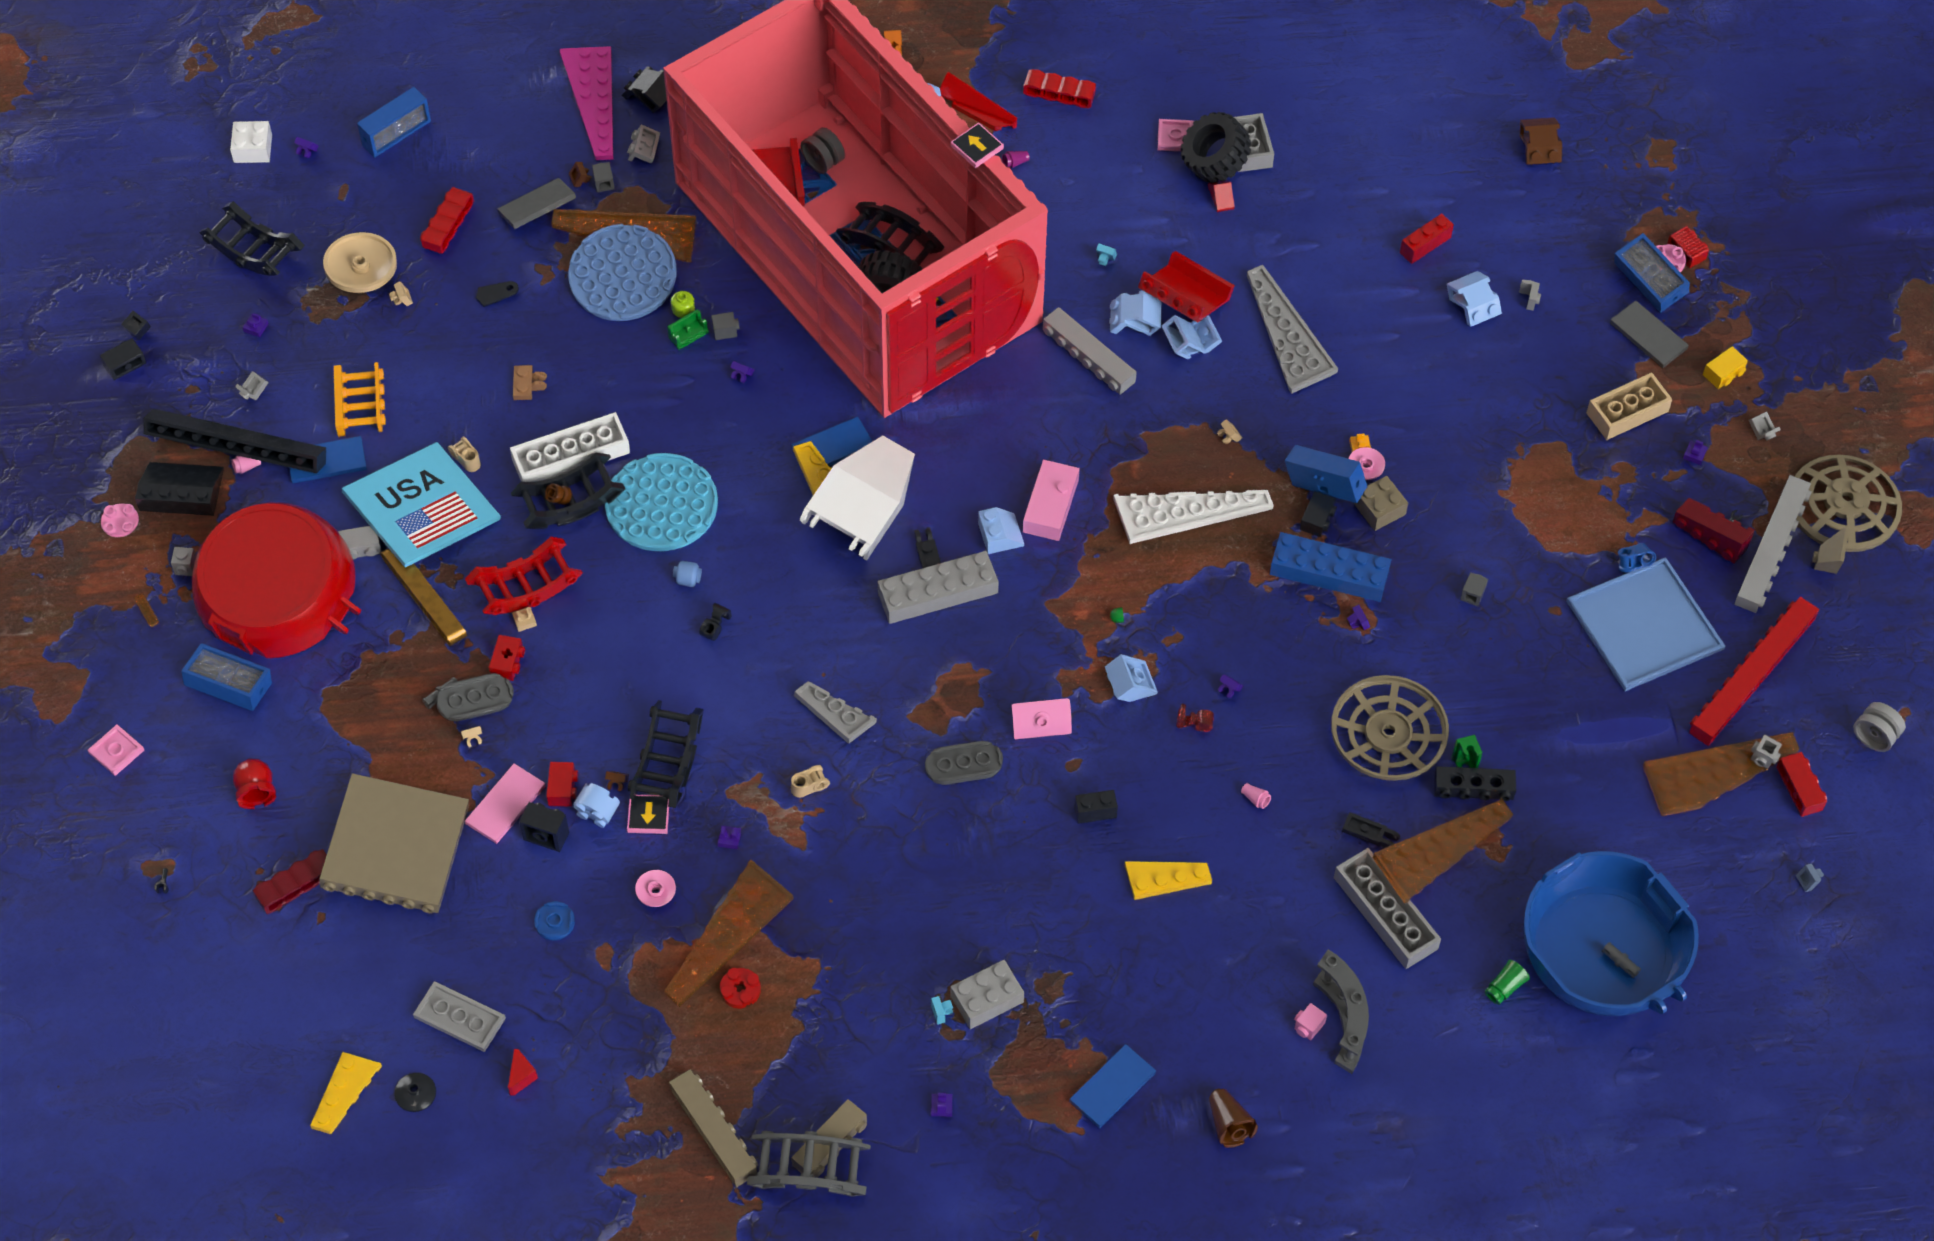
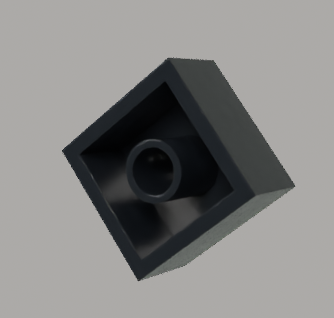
(544, 826)

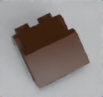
(1541, 140)

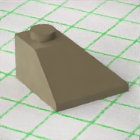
(1832, 552)

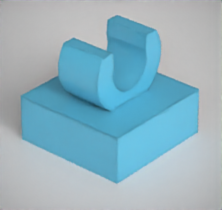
(1105, 253)
(941, 1009)

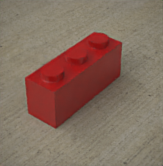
(1426, 238)
(1802, 784)

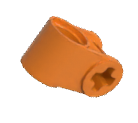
(894, 38)

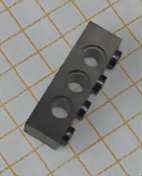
(1482, 777)

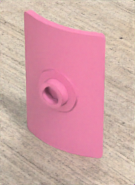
(1041, 718)

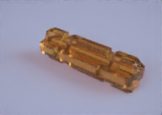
(146, 610)

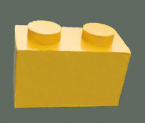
(1725, 368)

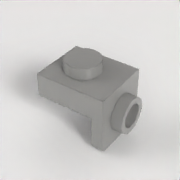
(1530, 288)
(252, 386)
(1763, 426)

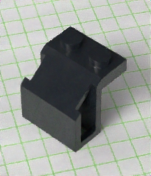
(648, 88)

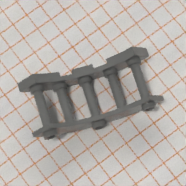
(1346, 992)
(806, 1179)

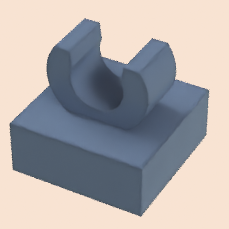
(1809, 877)

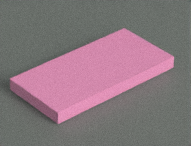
(505, 803)

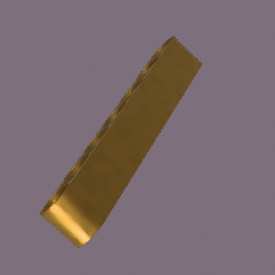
(426, 598)

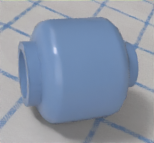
(687, 573)

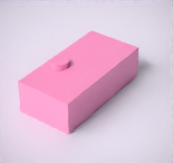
(1051, 500)

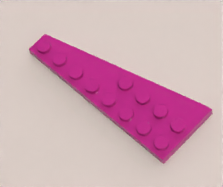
(591, 83)

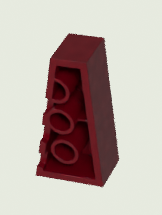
(1714, 530)

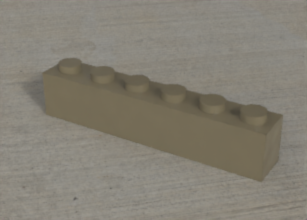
(713, 1128)

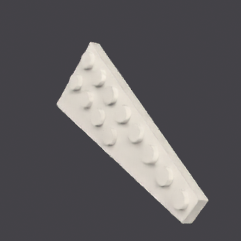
(1161, 515)

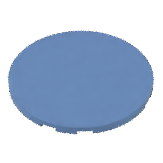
(622, 272)

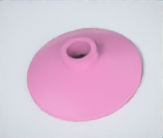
(1370, 458)
(653, 881)

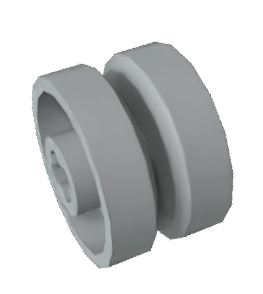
(1879, 726)

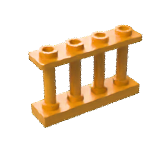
(342, 392)

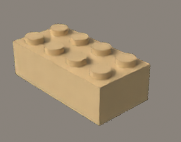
(1629, 406)

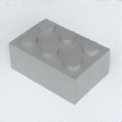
(1261, 151)
(987, 994)

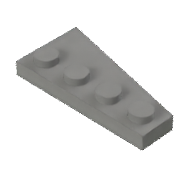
(840, 717)

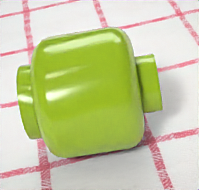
(682, 303)

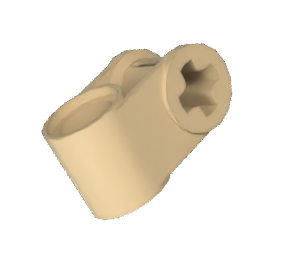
(465, 455)
(811, 779)

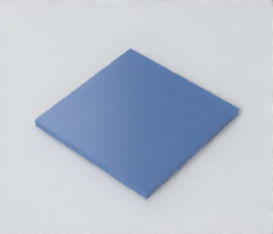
(1645, 624)

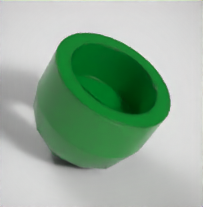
(1117, 615)

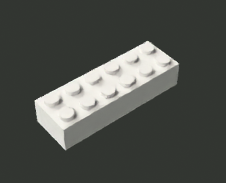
(569, 448)

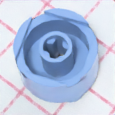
(596, 804)

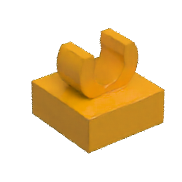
(1359, 441)

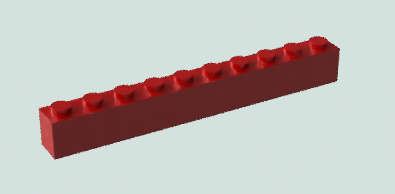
(1753, 671)

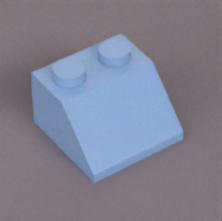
(999, 530)
(1130, 678)

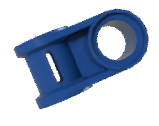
(1635, 557)

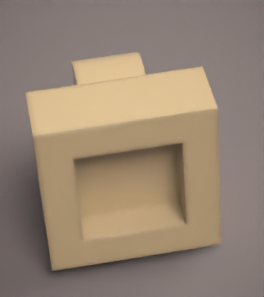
(401, 295)
(1230, 431)
(524, 619)
(472, 733)

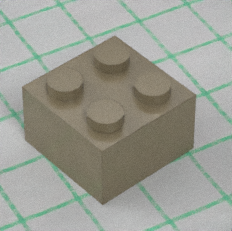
(1382, 503)

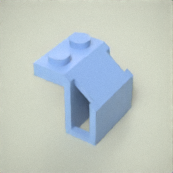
(1475, 297)
(1137, 312)
(1191, 336)

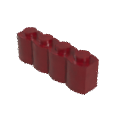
(290, 883)

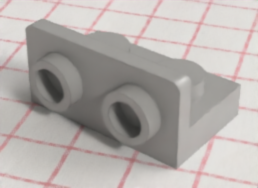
(643, 144)

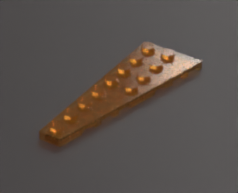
(742, 915)

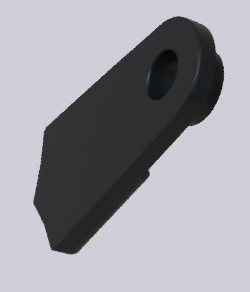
(494, 293)

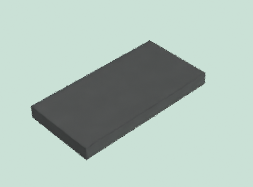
(536, 203)
(1649, 334)

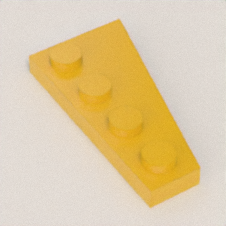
(811, 464)
(1160, 878)
(343, 1090)

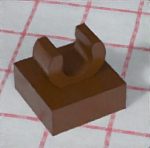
(579, 174)
(616, 777)

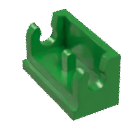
(687, 329)
(1467, 752)

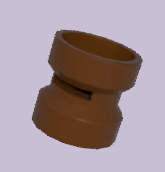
(559, 494)

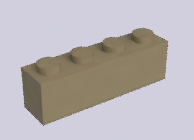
(842, 1125)

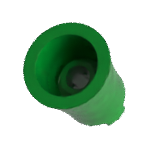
(1506, 982)

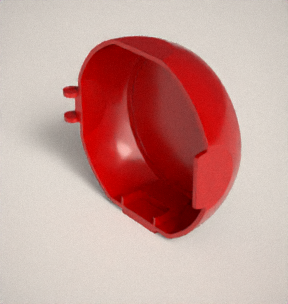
(273, 579)

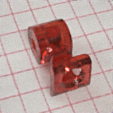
(1202, 720)

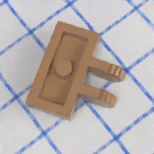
(523, 382)

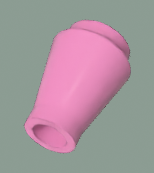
(243, 464)
(1256, 795)

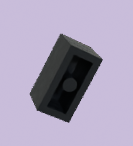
(123, 359)
(1318, 514)
(1095, 806)

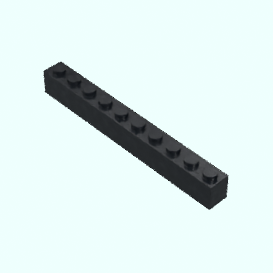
(235, 440)

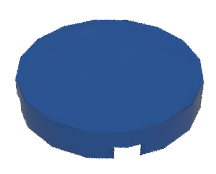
(554, 920)

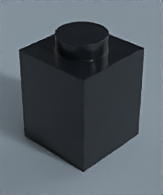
(136, 325)

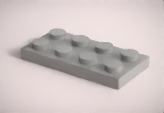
(459, 1016)

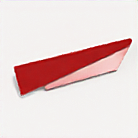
(975, 104)

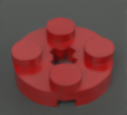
(745, 997)

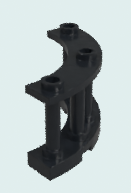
(897, 219)
(284, 241)
(574, 511)
(684, 762)

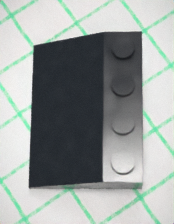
(179, 488)

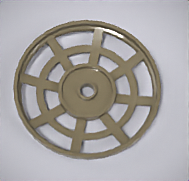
(1851, 509)
(1392, 720)

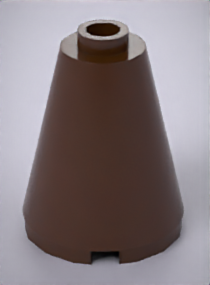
(1231, 1119)

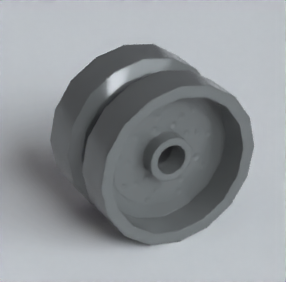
(822, 150)

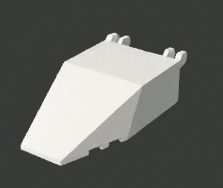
(863, 493)

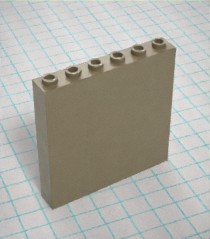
(394, 843)

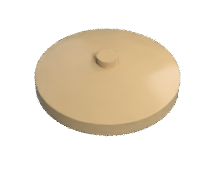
(360, 262)

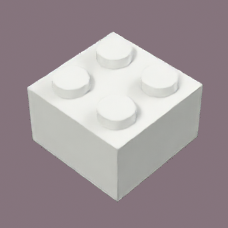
(251, 142)

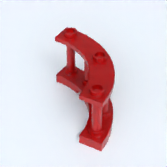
(516, 569)

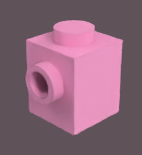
(1309, 1021)

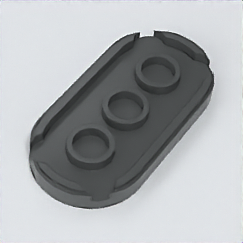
(474, 697)
(963, 762)

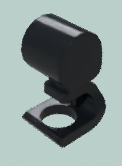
(711, 627)

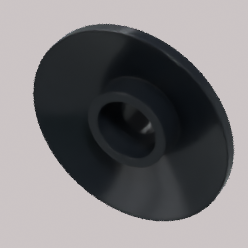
(416, 1100)

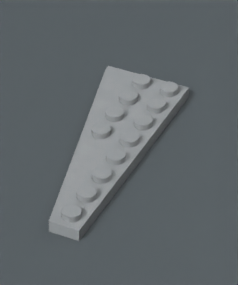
(1295, 345)

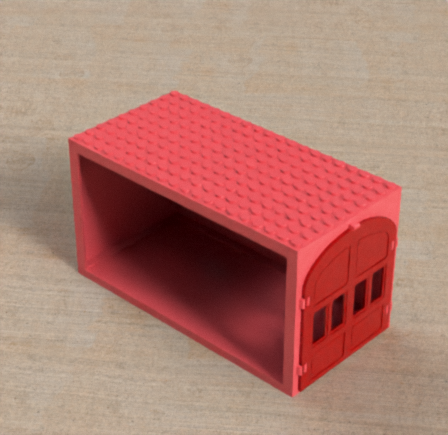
(833, 70)

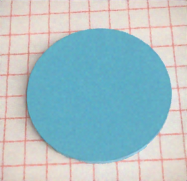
(663, 503)

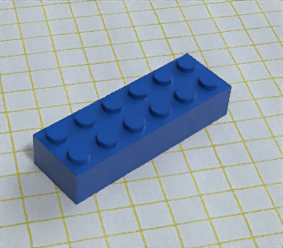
(1330, 567)

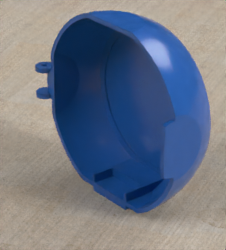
(1603, 901)

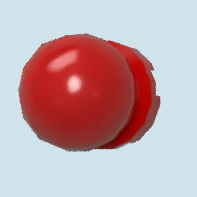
(253, 784)

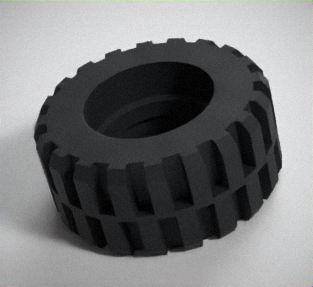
(1204, 135)
(888, 269)

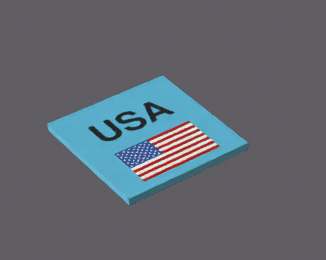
(421, 504)

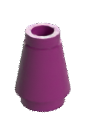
(1014, 158)

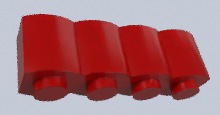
(1058, 88)
(447, 220)

